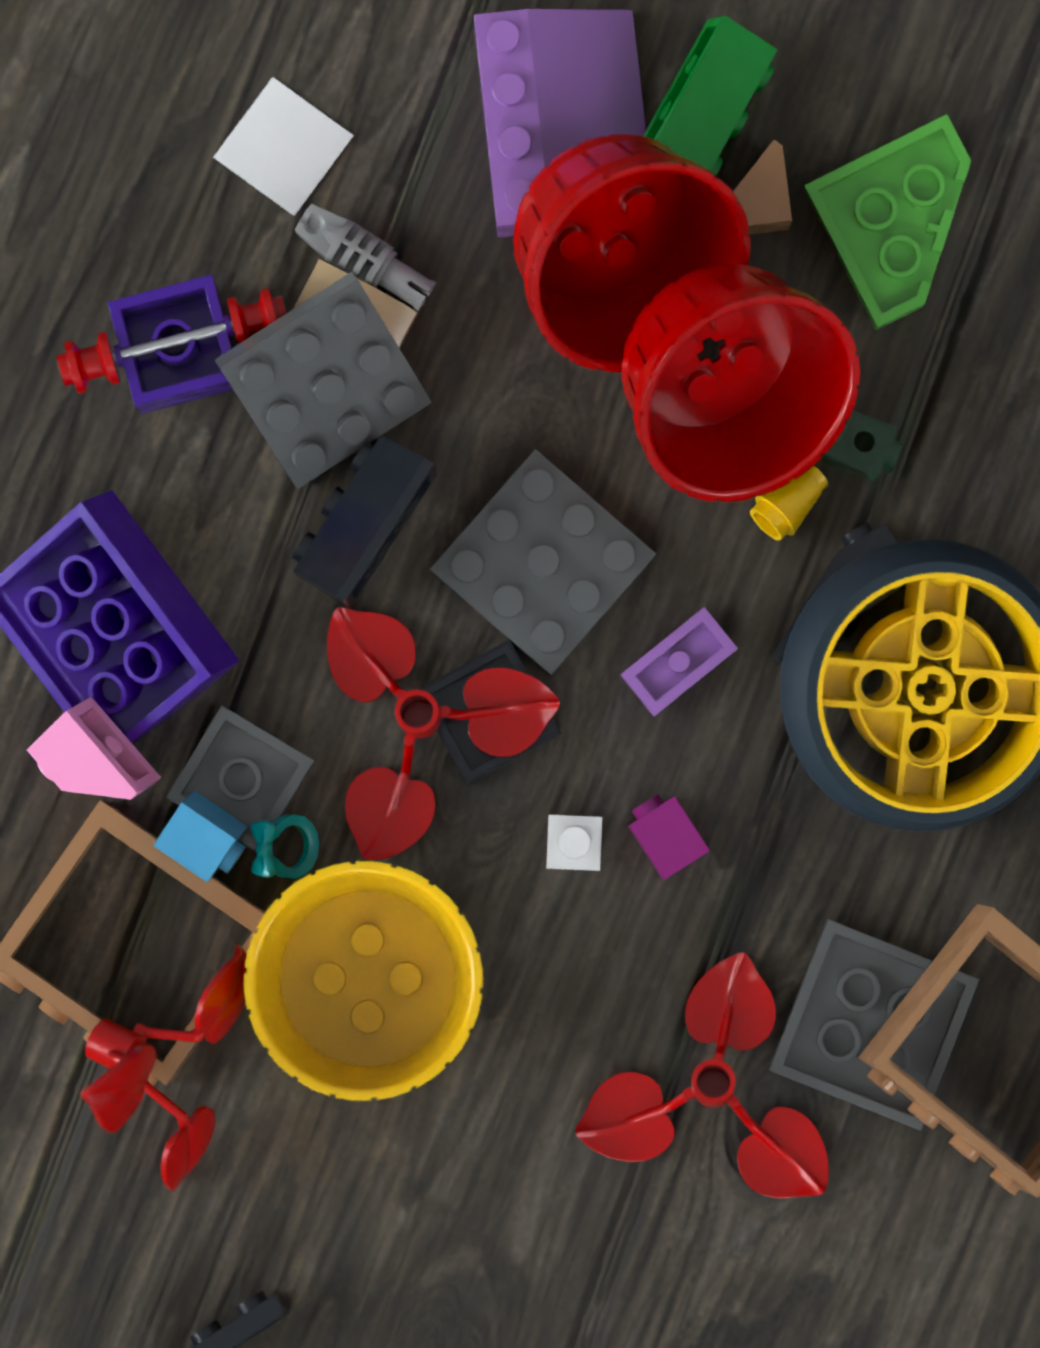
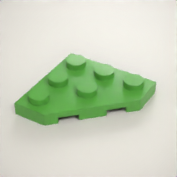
(893, 216)

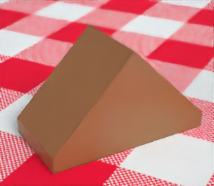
(766, 193)

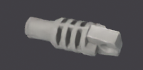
(363, 254)

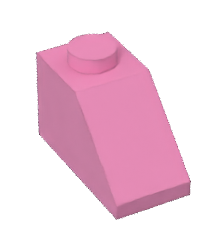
(92, 755)

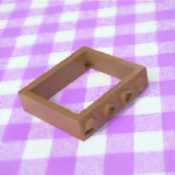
(57, 1002)
(926, 1107)

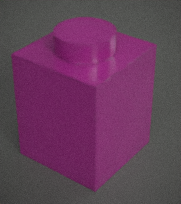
(666, 835)

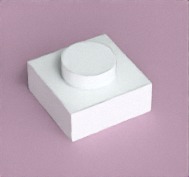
(574, 842)

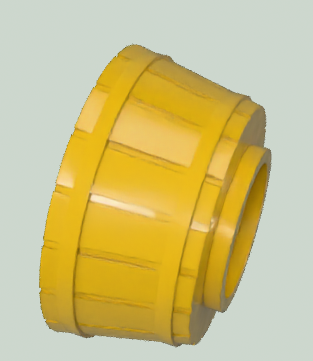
(363, 980)

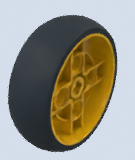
(914, 782)

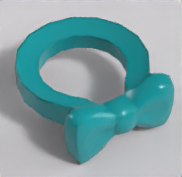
(266, 831)

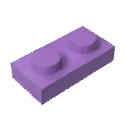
(679, 662)

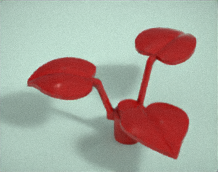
(504, 713)
(730, 1009)
(131, 1060)

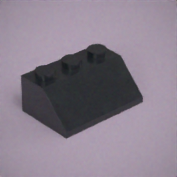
(363, 519)

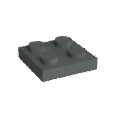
(242, 771)

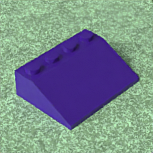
(110, 620)

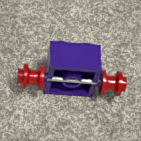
(169, 343)

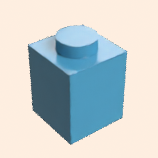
(202, 837)

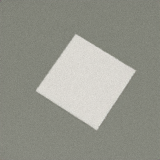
(283, 146)

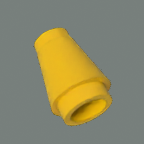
(786, 508)

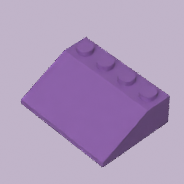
(550, 85)

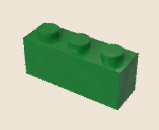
(712, 92)

